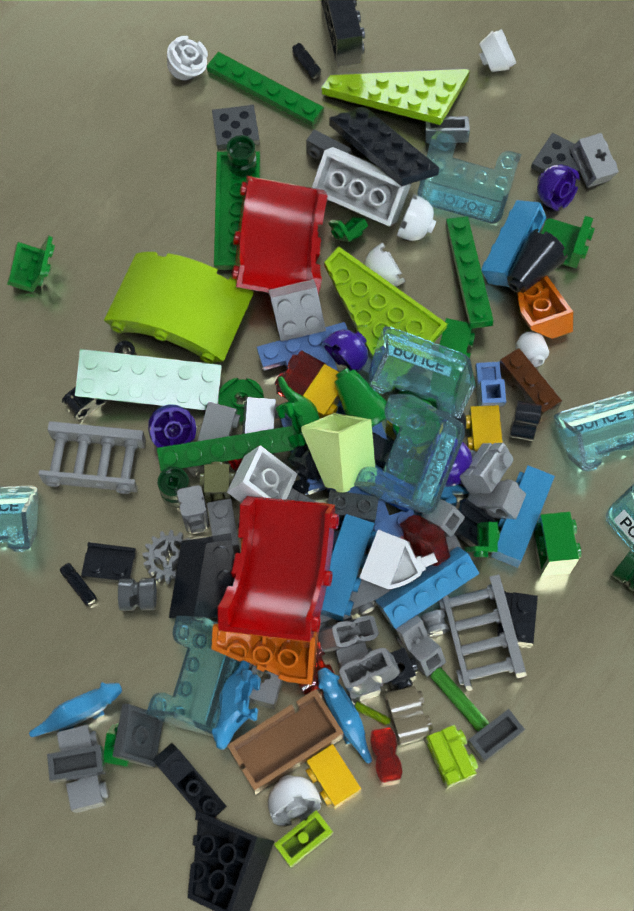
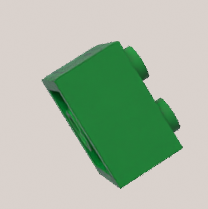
(556, 543)

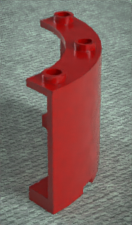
(278, 235)
(280, 569)

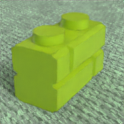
(451, 756)
(303, 839)

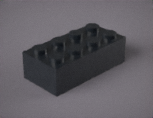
(344, 31)

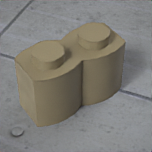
(407, 715)

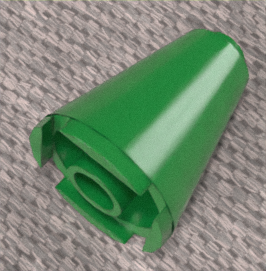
(359, 398)

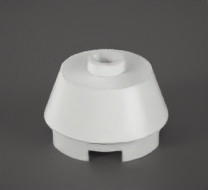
(496, 52)
(186, 58)

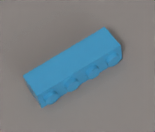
(520, 222)
(517, 532)
(346, 561)
(434, 583)

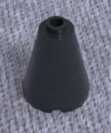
(536, 260)

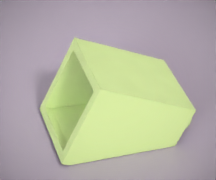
(340, 448)

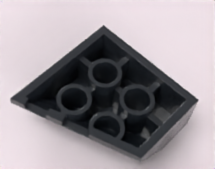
(202, 576)
(226, 864)

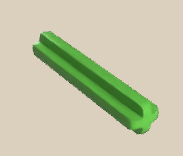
(459, 699)

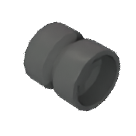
(137, 594)

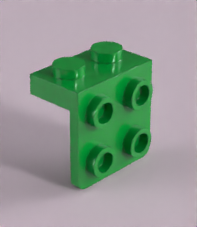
(572, 238)
(30, 265)

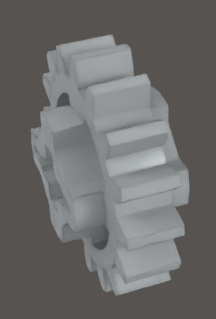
(159, 556)

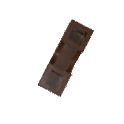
(520, 372)

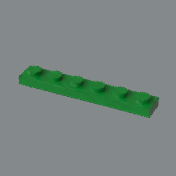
(265, 89)
(469, 272)
(224, 448)

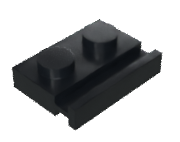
(468, 528)
(108, 562)
(523, 615)

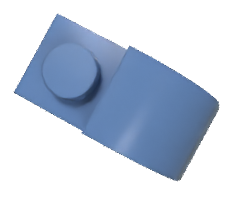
(490, 386)

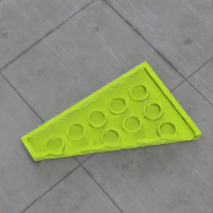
(410, 94)
(378, 303)

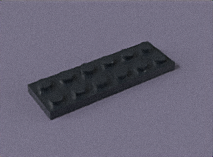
(383, 146)

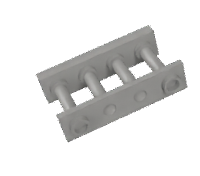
(85, 436)
(506, 639)

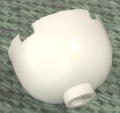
(417, 220)
(384, 265)
(292, 799)

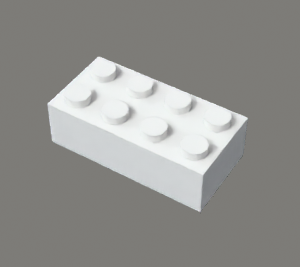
(360, 186)

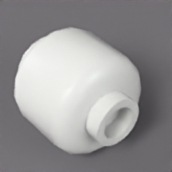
(533, 347)

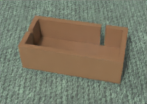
(285, 741)

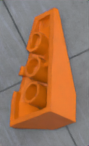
(546, 309)
(287, 658)

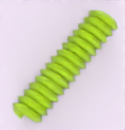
(372, 713)

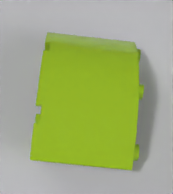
(179, 304)

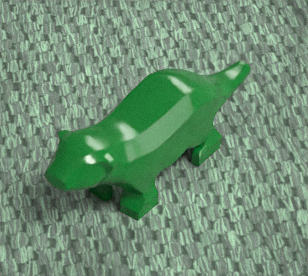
(297, 408)

